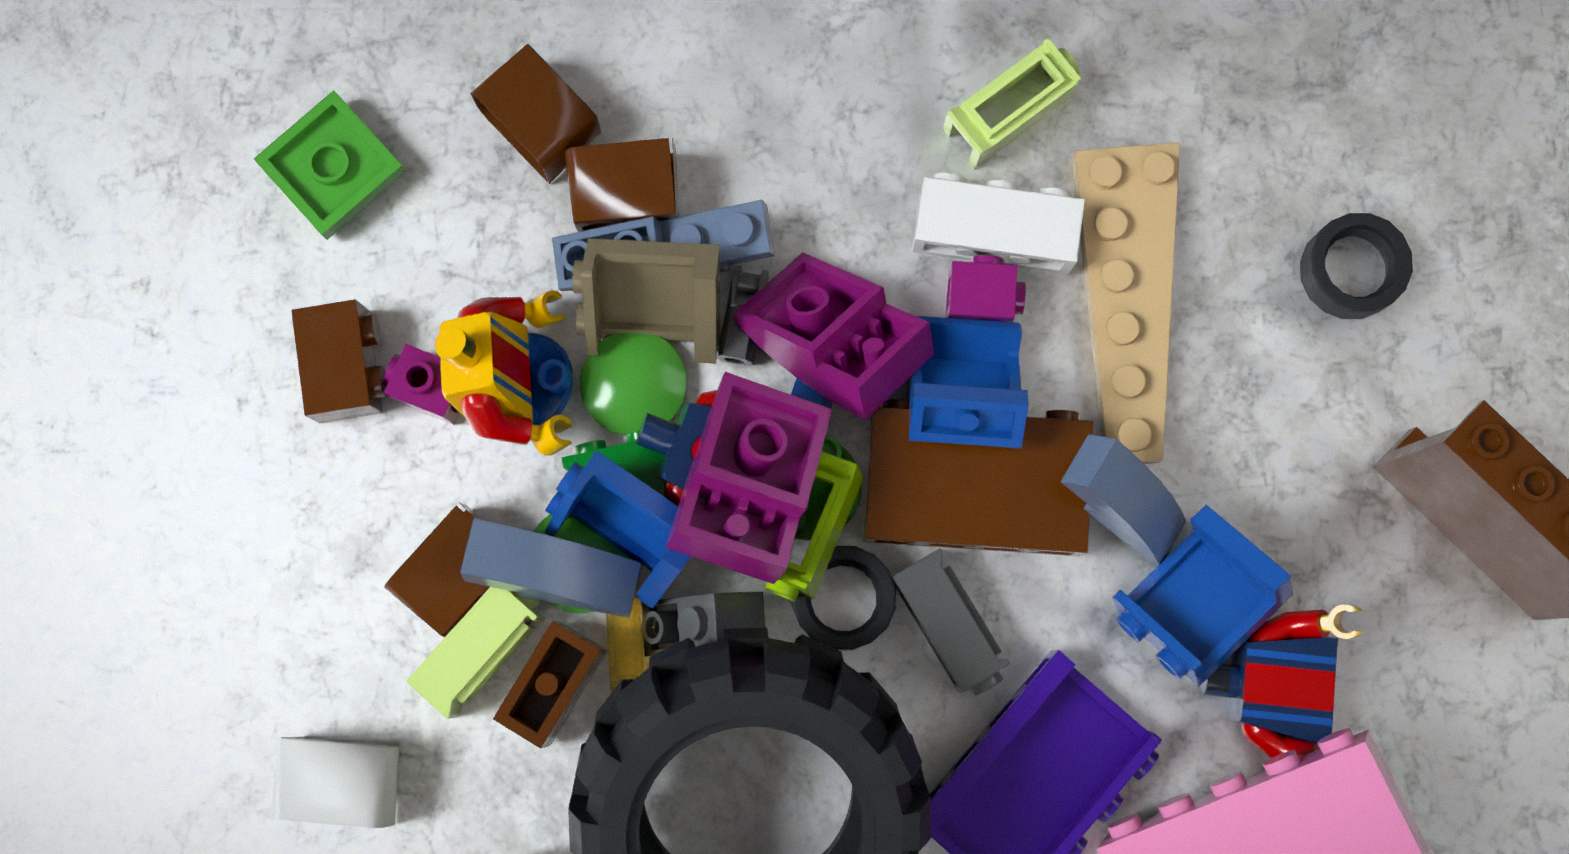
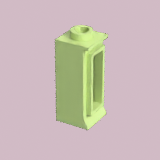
(986, 142)
(475, 650)

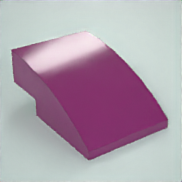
(836, 333)
(750, 479)

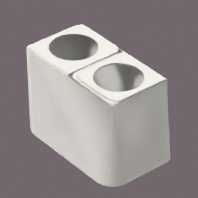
(335, 782)

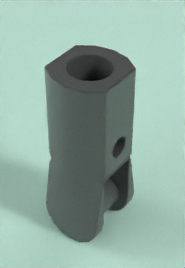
(734, 343)

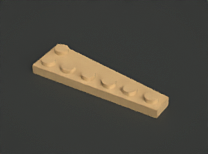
(1129, 284)

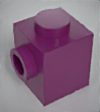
(984, 290)
(416, 382)

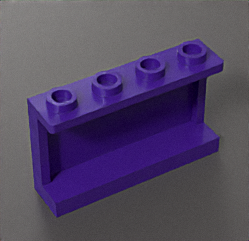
(1042, 769)

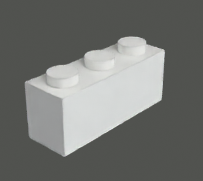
(999, 221)

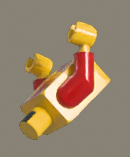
(489, 369)

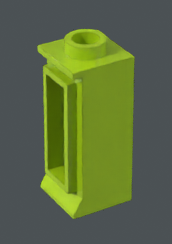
(807, 577)

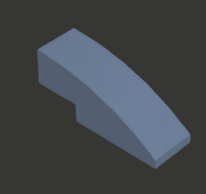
(1125, 497)
(549, 568)

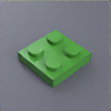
(330, 165)

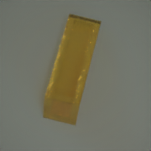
(625, 645)

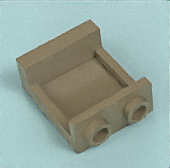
(651, 291)

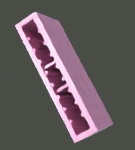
(1307, 804)

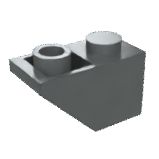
(699, 618)

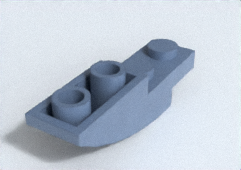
(739, 230)

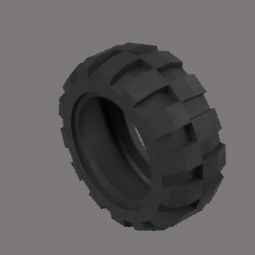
(749, 684)

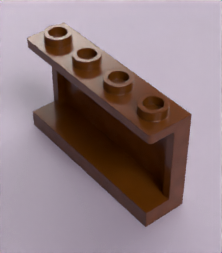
(976, 492)

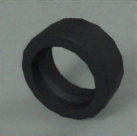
(1389, 243)
(881, 616)

